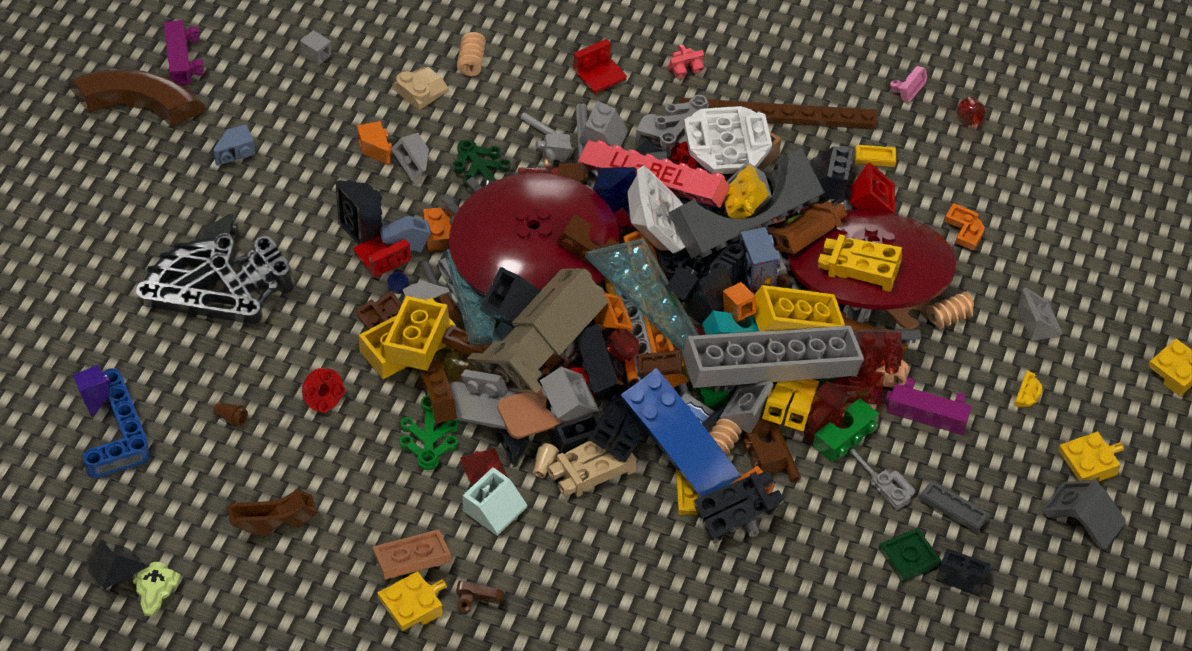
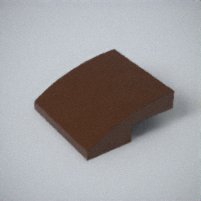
(377, 312)

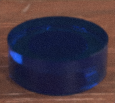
(397, 282)

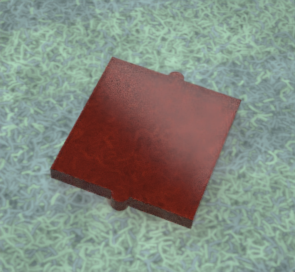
(480, 463)

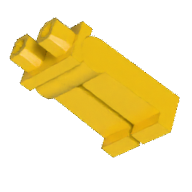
(861, 260)
(802, 395)

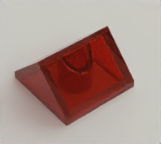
(863, 386)

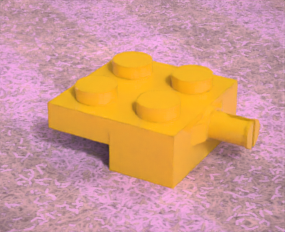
(745, 194)
(1175, 366)
(1091, 457)
(412, 601)

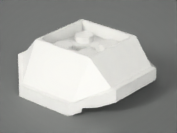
(727, 138)
(650, 208)

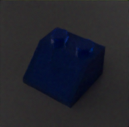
(613, 186)

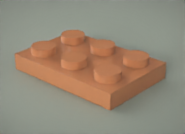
(412, 554)

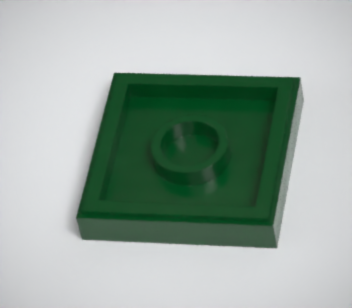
(910, 555)

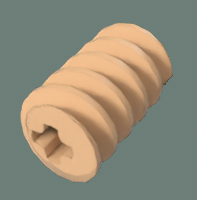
(471, 54)
(951, 310)
(725, 434)

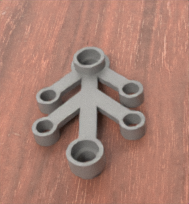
(668, 138)

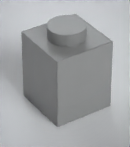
(315, 47)

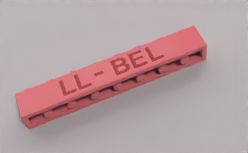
(680, 178)

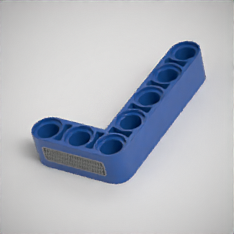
(133, 446)

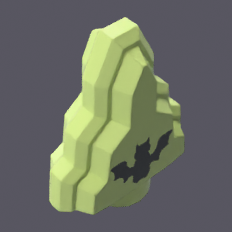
(155, 585)

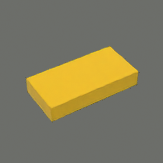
(876, 155)

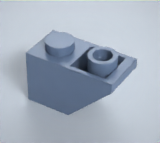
(234, 145)
(412, 229)

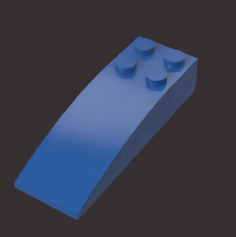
(679, 434)

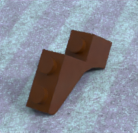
(265, 516)

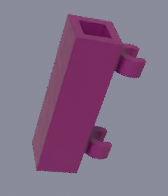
(177, 52)
(928, 408)

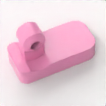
(912, 85)

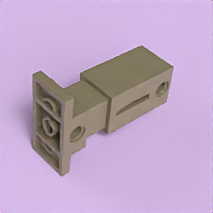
(543, 330)

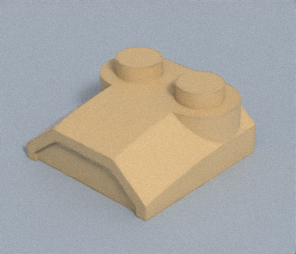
(420, 86)

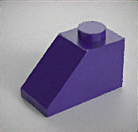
(93, 387)

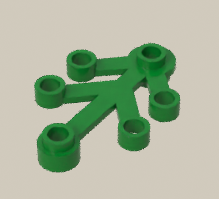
(428, 437)

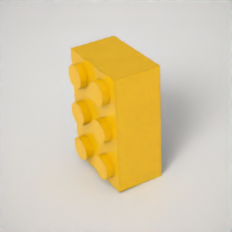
(416, 333)

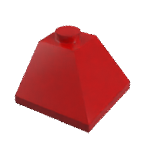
(873, 191)

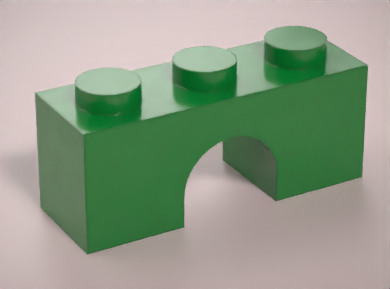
(835, 441)

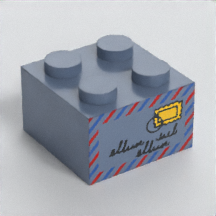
(759, 258)

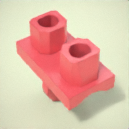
(685, 58)

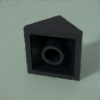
(113, 564)

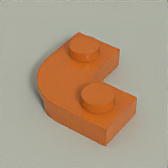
(971, 226)

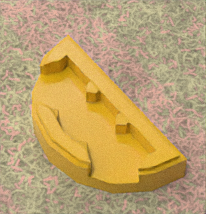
(1029, 391)

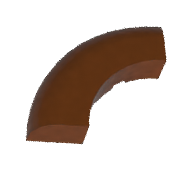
(137, 90)

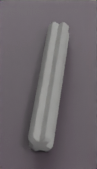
(581, 114)

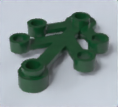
(469, 149)

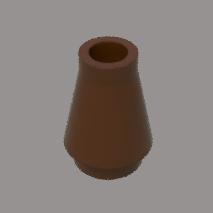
(233, 414)

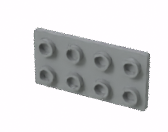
(478, 398)

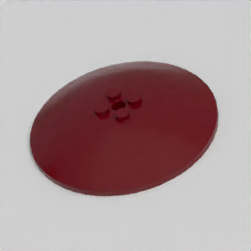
(495, 233)
(923, 274)

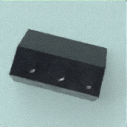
(832, 171)
(359, 210)
(604, 370)

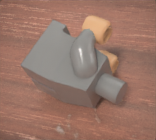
(554, 147)

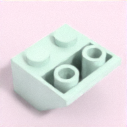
(493, 501)

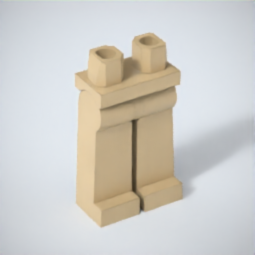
(588, 467)

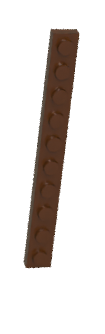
(805, 114)

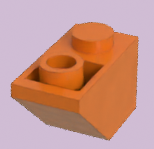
(373, 141)
(739, 301)

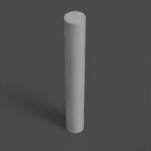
(537, 124)

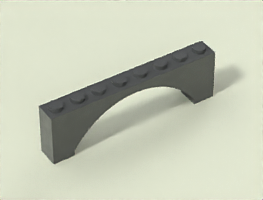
(705, 230)

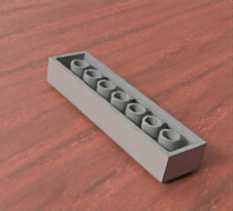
(772, 356)

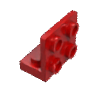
(596, 67)
(380, 257)

